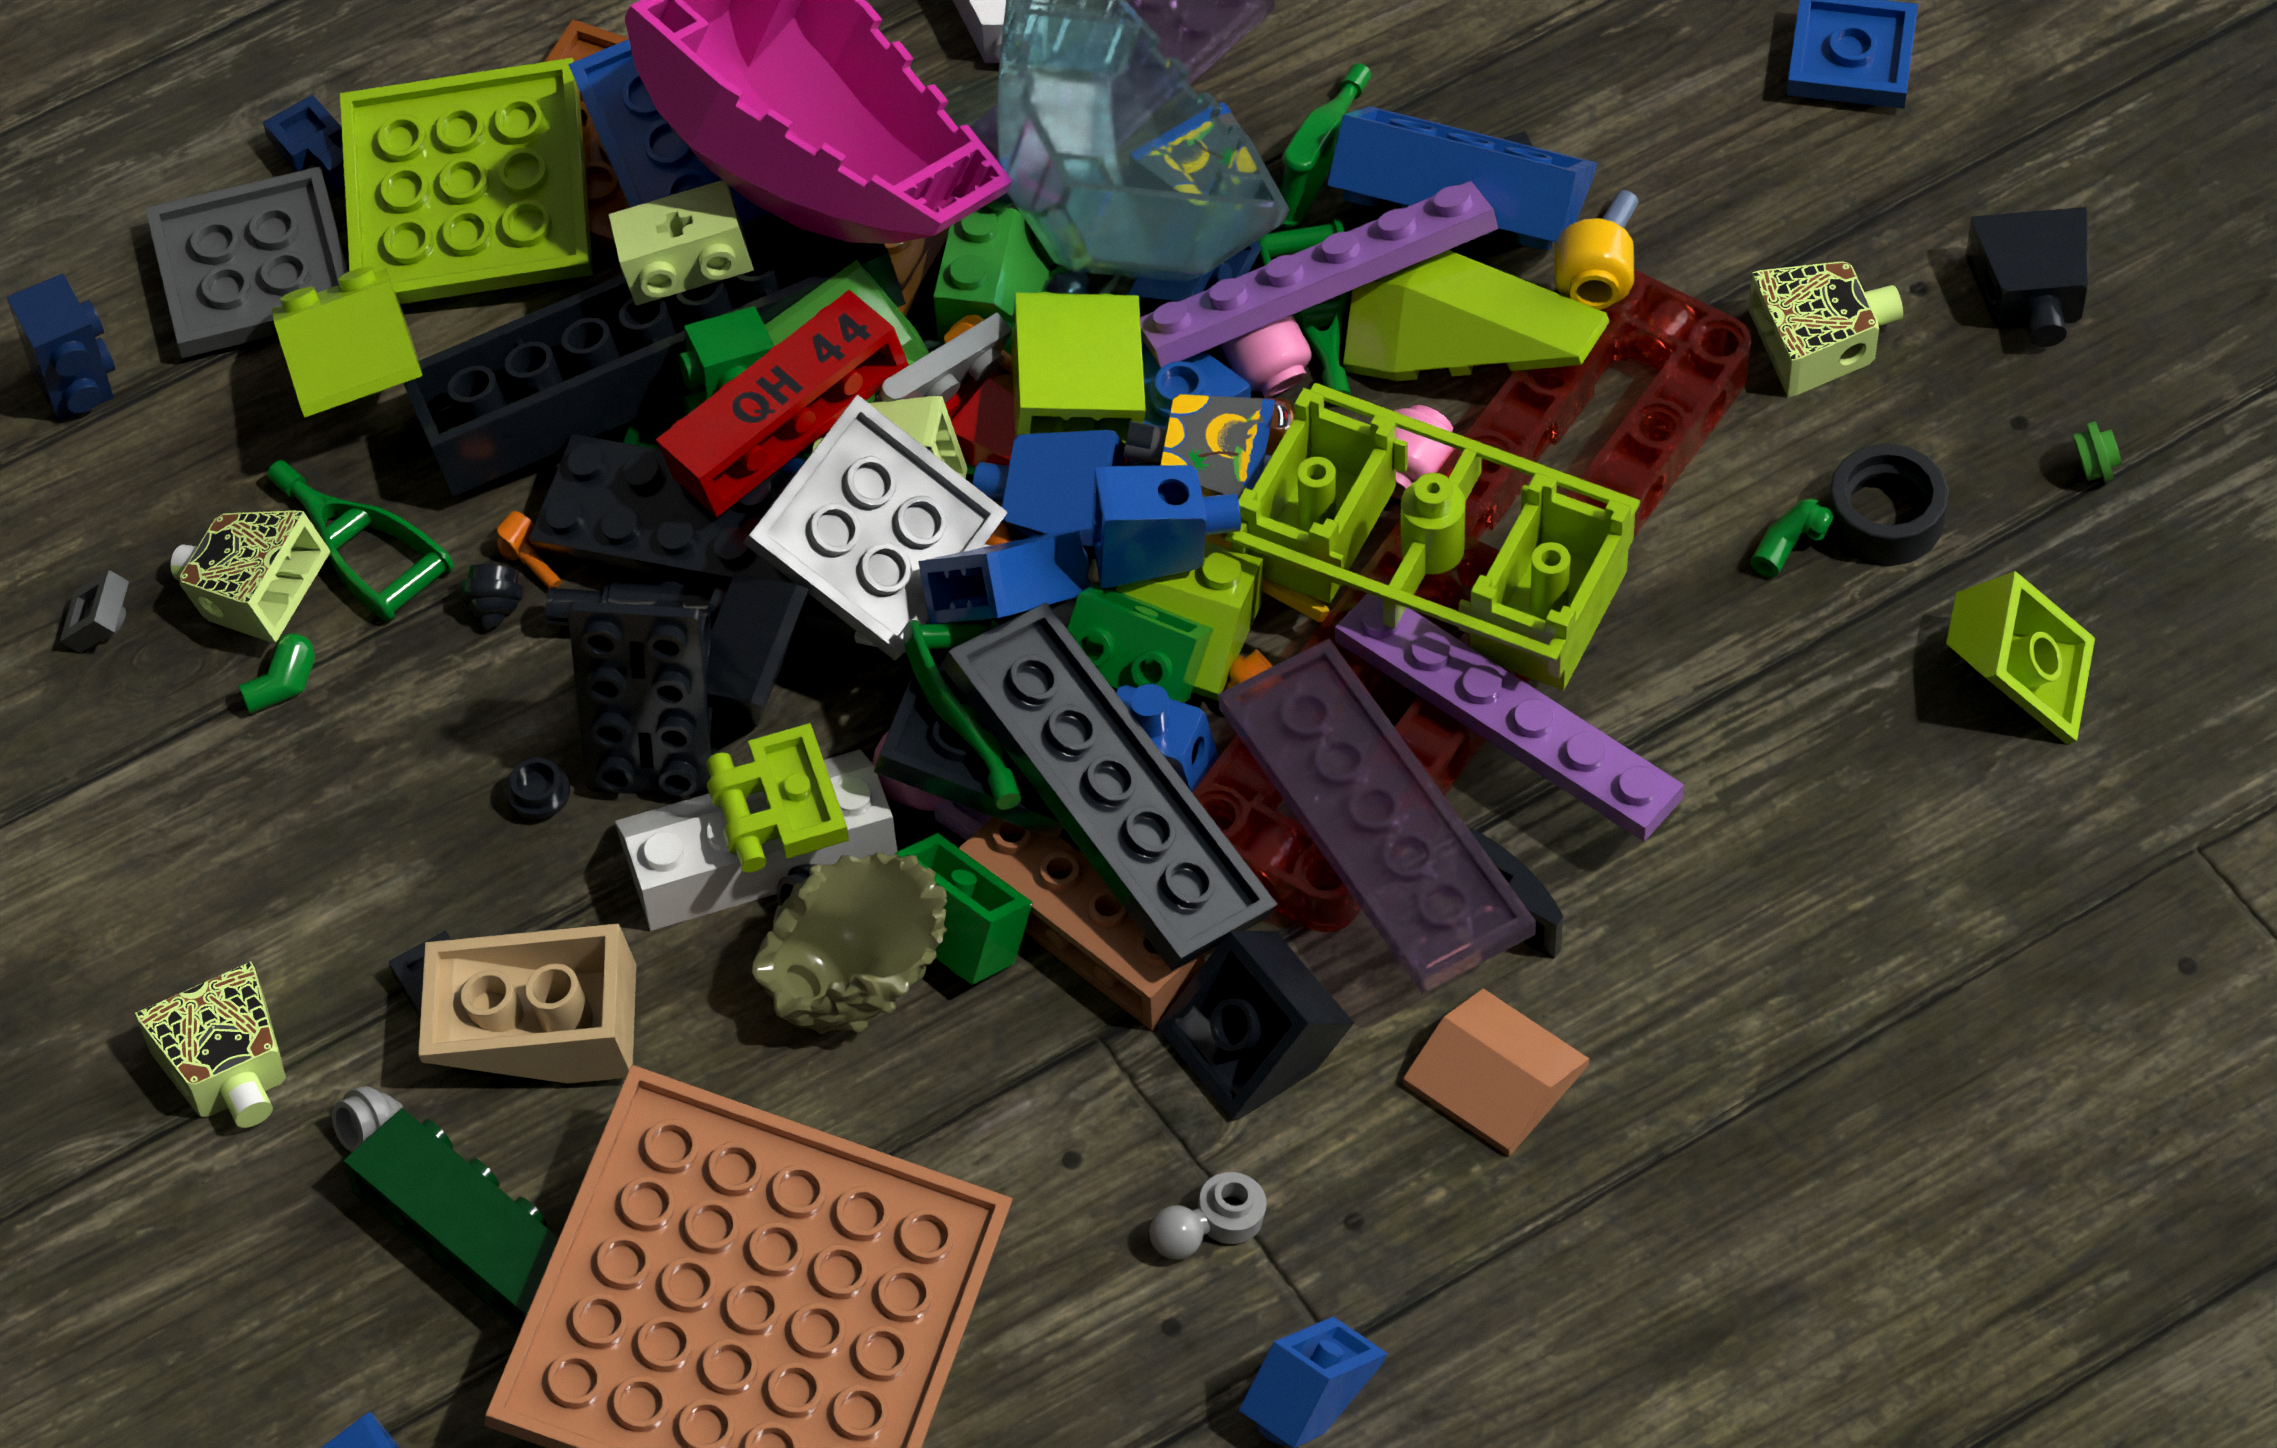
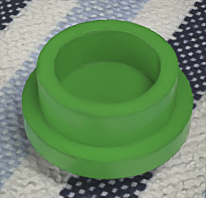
(2097, 452)

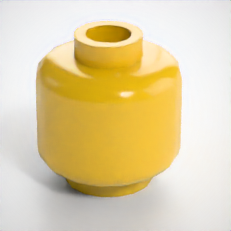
(1594, 262)

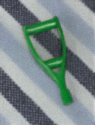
(1314, 145)
(1332, 314)
(353, 519)
(959, 716)

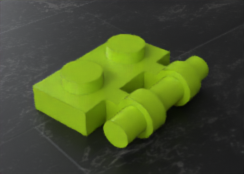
(797, 792)

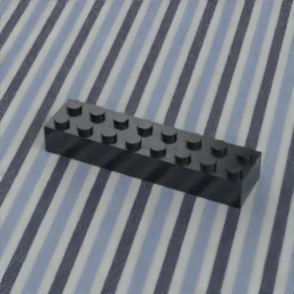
(602, 357)

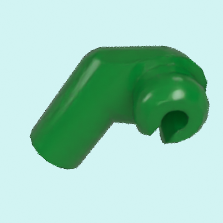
(286, 676)

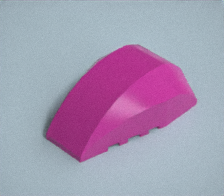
(812, 115)

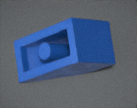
(1310, 1381)

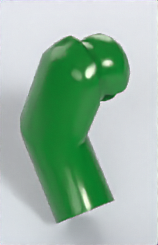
(1785, 532)

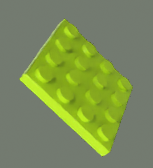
(468, 181)

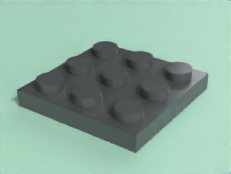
(239, 252)

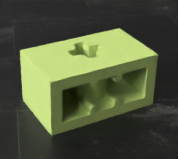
(680, 242)

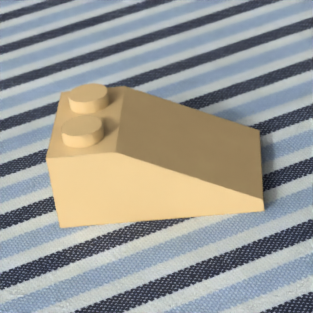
(531, 1004)

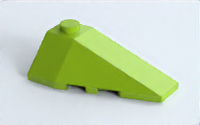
(1463, 316)

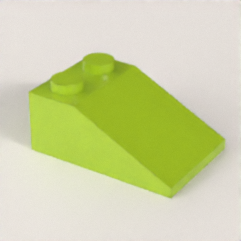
(345, 340)

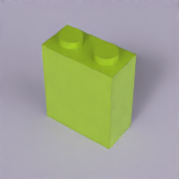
(1076, 363)

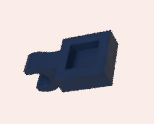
(309, 136)

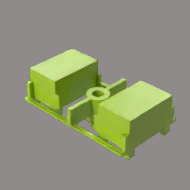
(1336, 478)

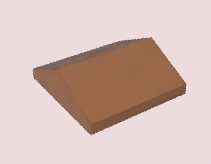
(1494, 1070)

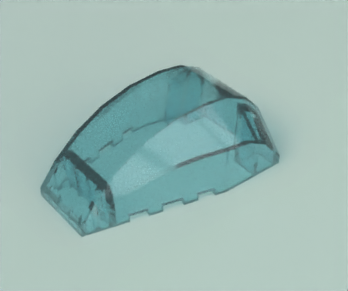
(1118, 150)

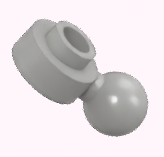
(1178, 1231)

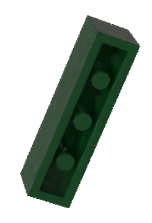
(454, 1212)

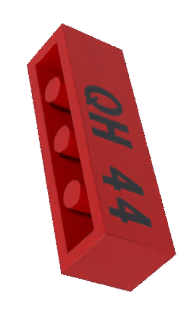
(781, 402)

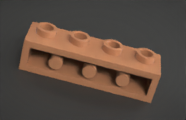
(1081, 919)

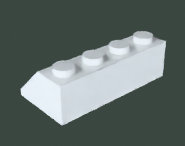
(688, 871)

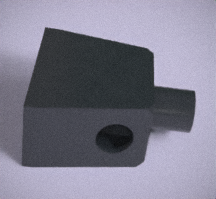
(2032, 269)

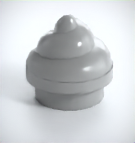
(361, 1114)

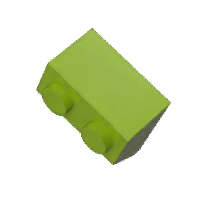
(1218, 594)

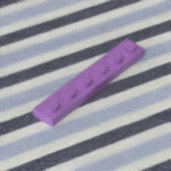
(1317, 273)
(1513, 716)

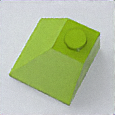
(2025, 649)

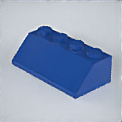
(1415, 158)

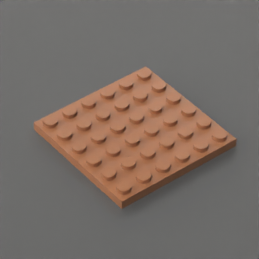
(746, 1287)

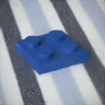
(1853, 51)

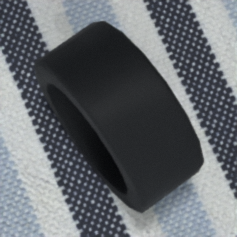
(1891, 466)

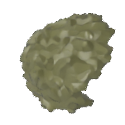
(851, 941)

